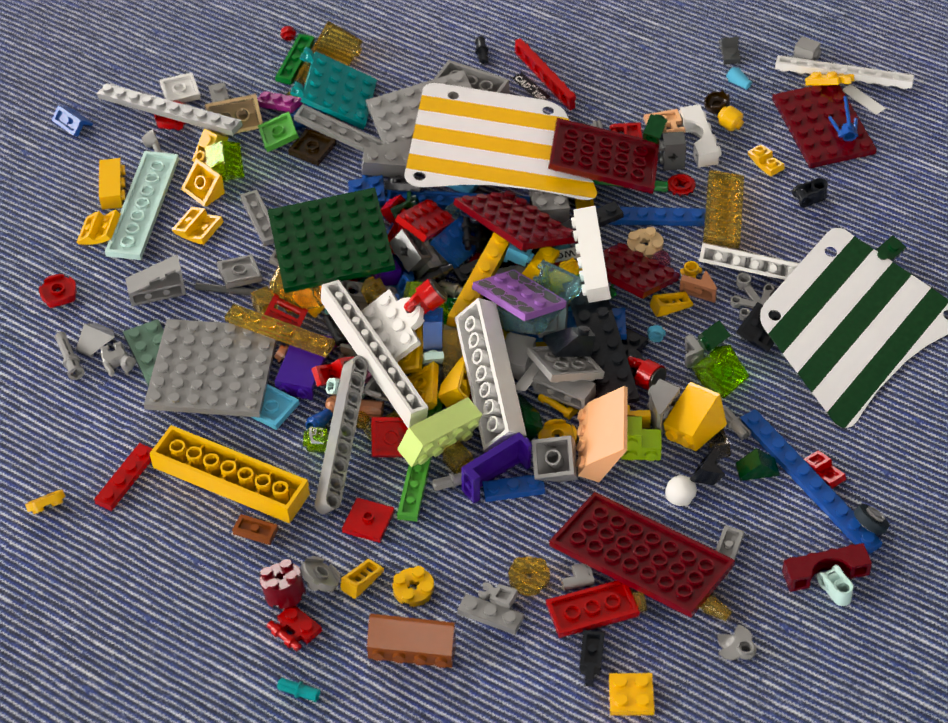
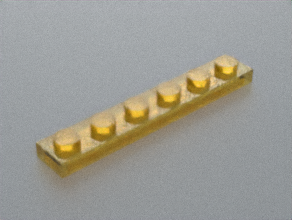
(280, 330)

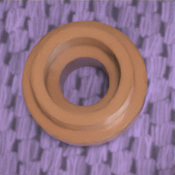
(281, 352)

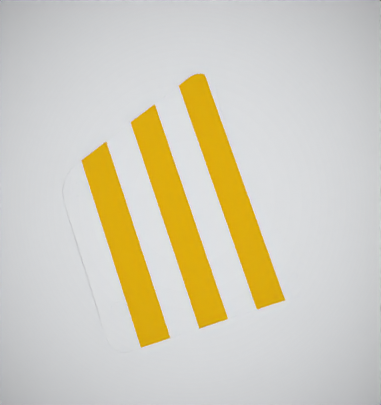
(488, 142)

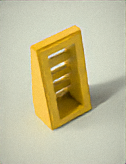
(663, 303)
(354, 588)

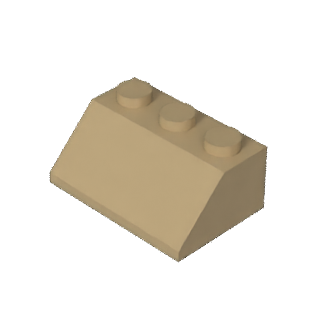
(243, 108)

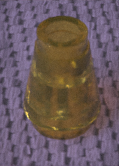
(716, 608)

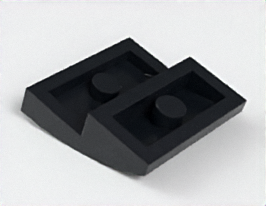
(754, 332)

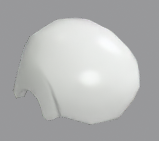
(680, 490)

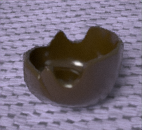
(716, 101)

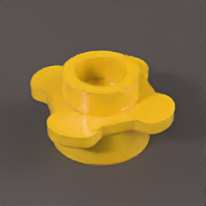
(691, 269)

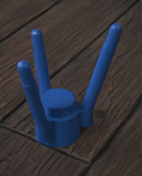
(848, 131)

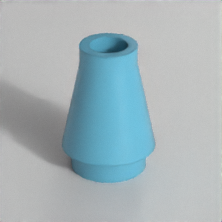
(738, 78)

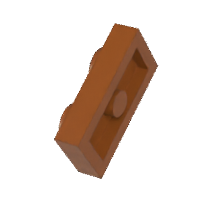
(255, 529)

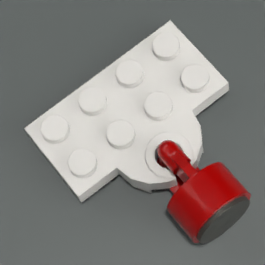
(398, 319)

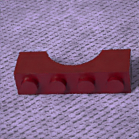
(851, 559)

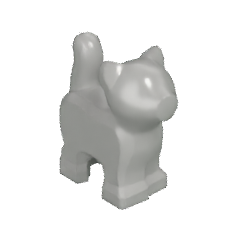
(116, 358)

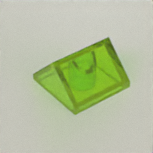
(225, 159)

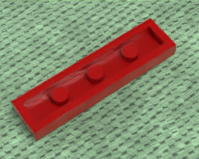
(124, 477)

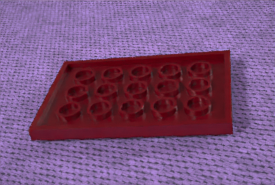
(807, 119)
(604, 155)
(515, 220)

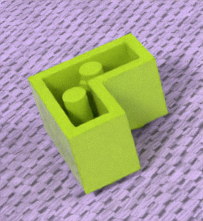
(642, 443)

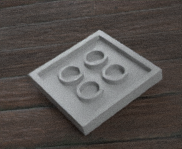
(564, 368)

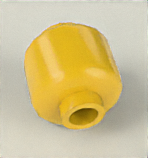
(730, 118)

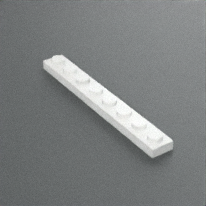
(866, 75)

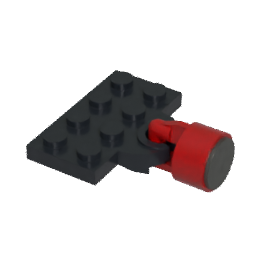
(644, 372)

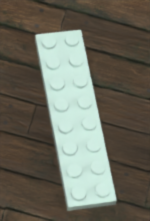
(142, 205)

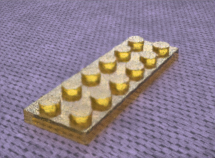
(723, 209)

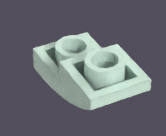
(433, 355)

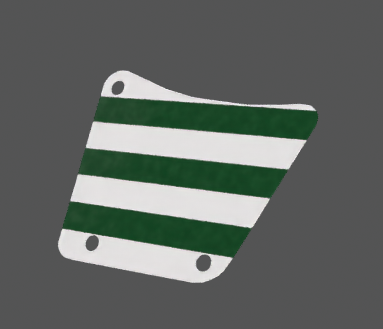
(851, 322)

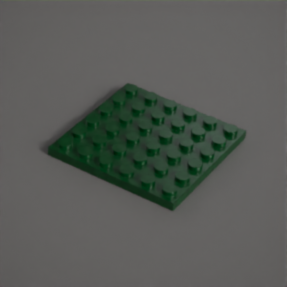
(330, 240)

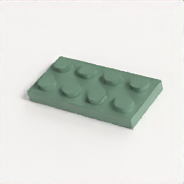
(144, 345)

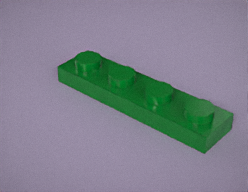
(292, 62)

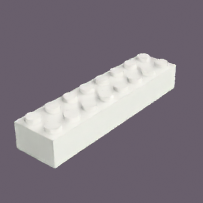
(489, 373)

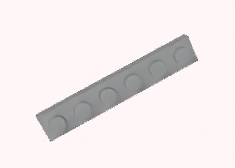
(335, 128)

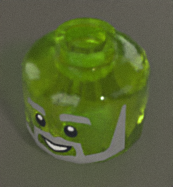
(315, 439)

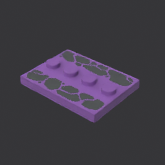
(519, 295)

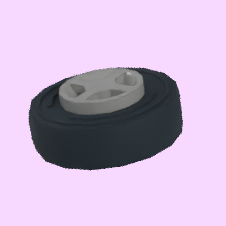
(871, 519)

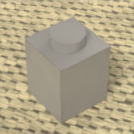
(807, 49)

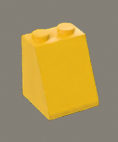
(695, 417)

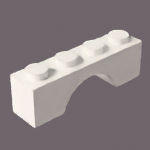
(695, 122)

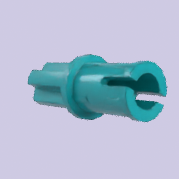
(298, 689)

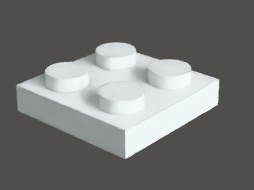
(180, 88)

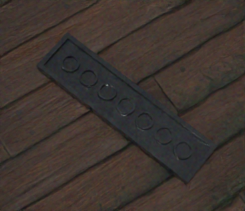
(608, 346)

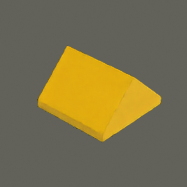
(203, 183)

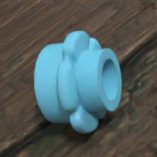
(656, 333)

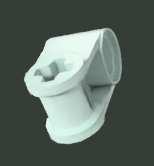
(836, 585)

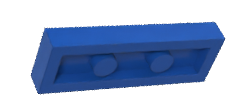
(512, 488)

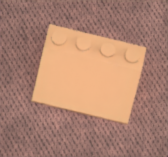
(602, 434)

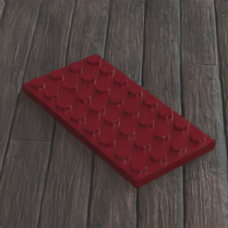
(642, 554)

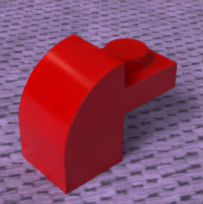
(324, 372)

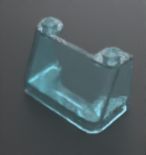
(555, 280)

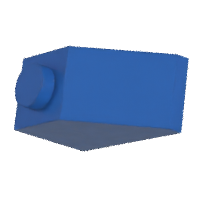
(433, 329)

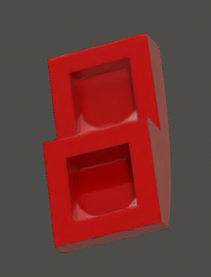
(823, 467)

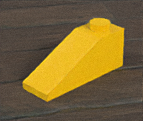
(455, 385)

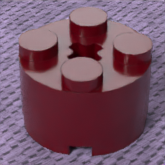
(282, 584)

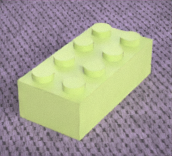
(439, 431)

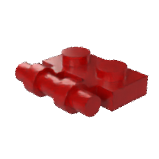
(298, 623)

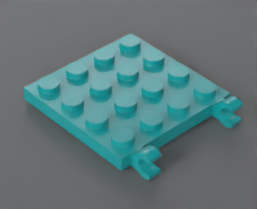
(335, 88)

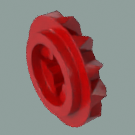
(683, 180)

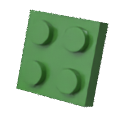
(278, 131)

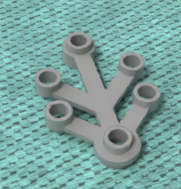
(743, 281)

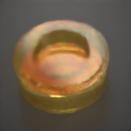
(640, 601)

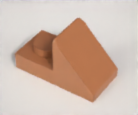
(702, 289)

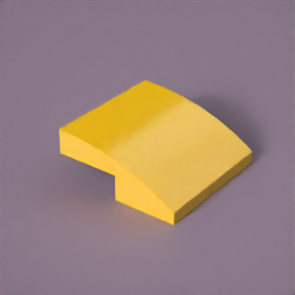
(197, 225)
(98, 228)

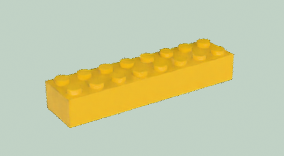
(230, 474)

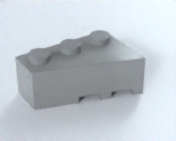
(156, 282)

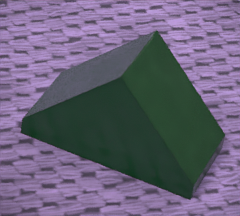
(756, 465)

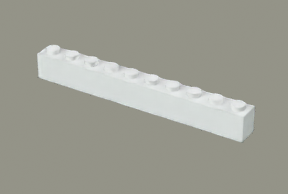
(380, 361)

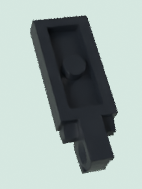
(591, 655)

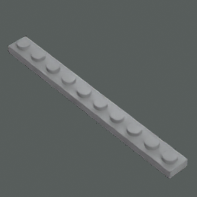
(170, 109)

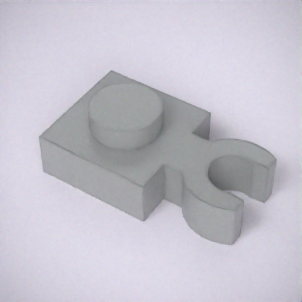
(501, 595)

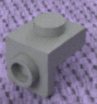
(694, 351)

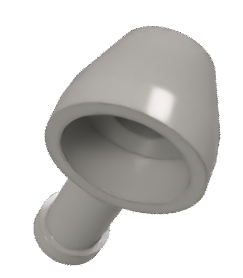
(151, 140)

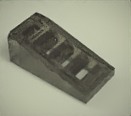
(720, 443)

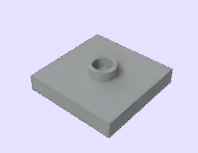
(239, 271)

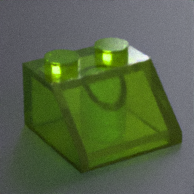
(721, 371)

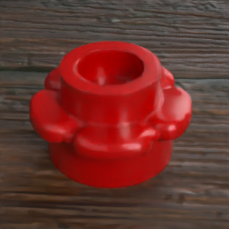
(288, 33)

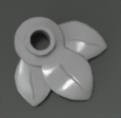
(734, 644)

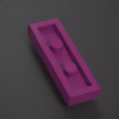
(279, 101)

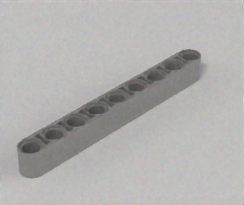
(341, 435)

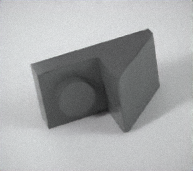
(730, 50)

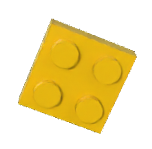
(631, 694)

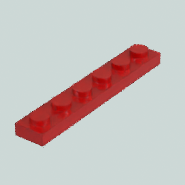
(545, 74)

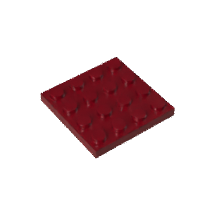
(637, 272)

